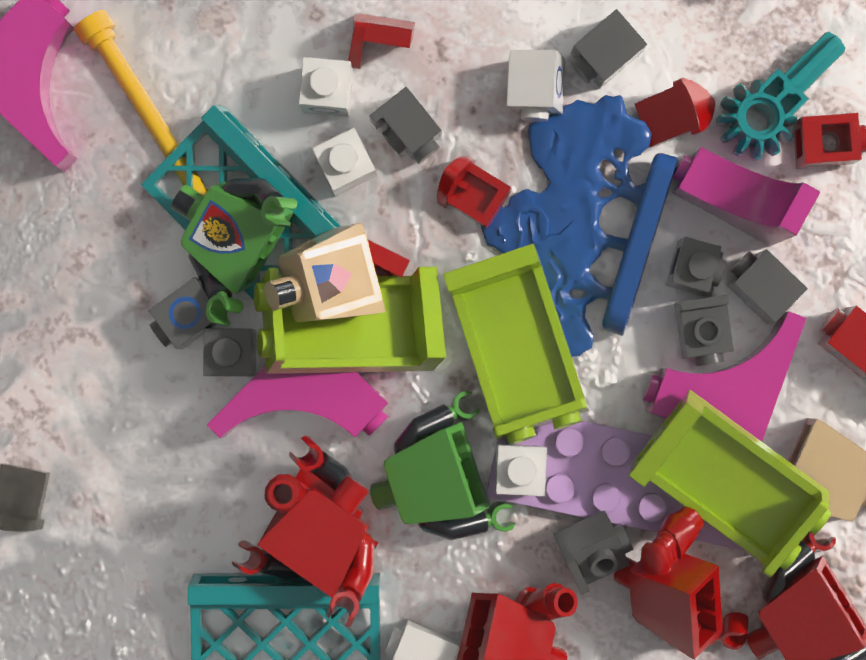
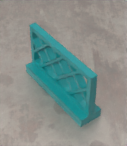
(255, 161)
(274, 593)

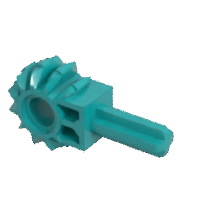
(777, 99)

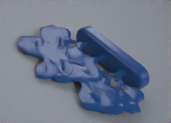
(566, 215)

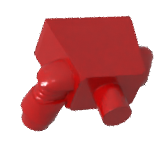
(322, 538)
(680, 593)
(518, 628)

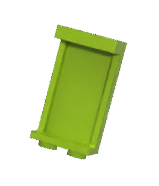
(392, 341)
(517, 344)
(733, 482)

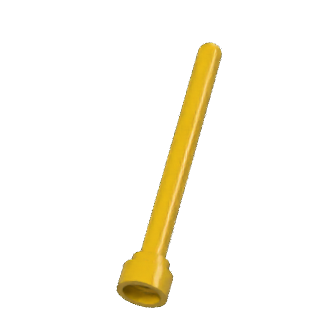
(98, 33)

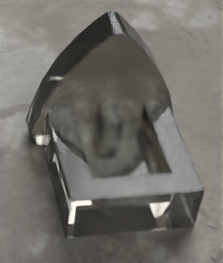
(22, 497)

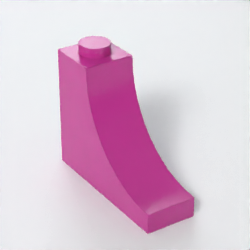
(28, 48)
(743, 198)
(741, 391)
(336, 396)

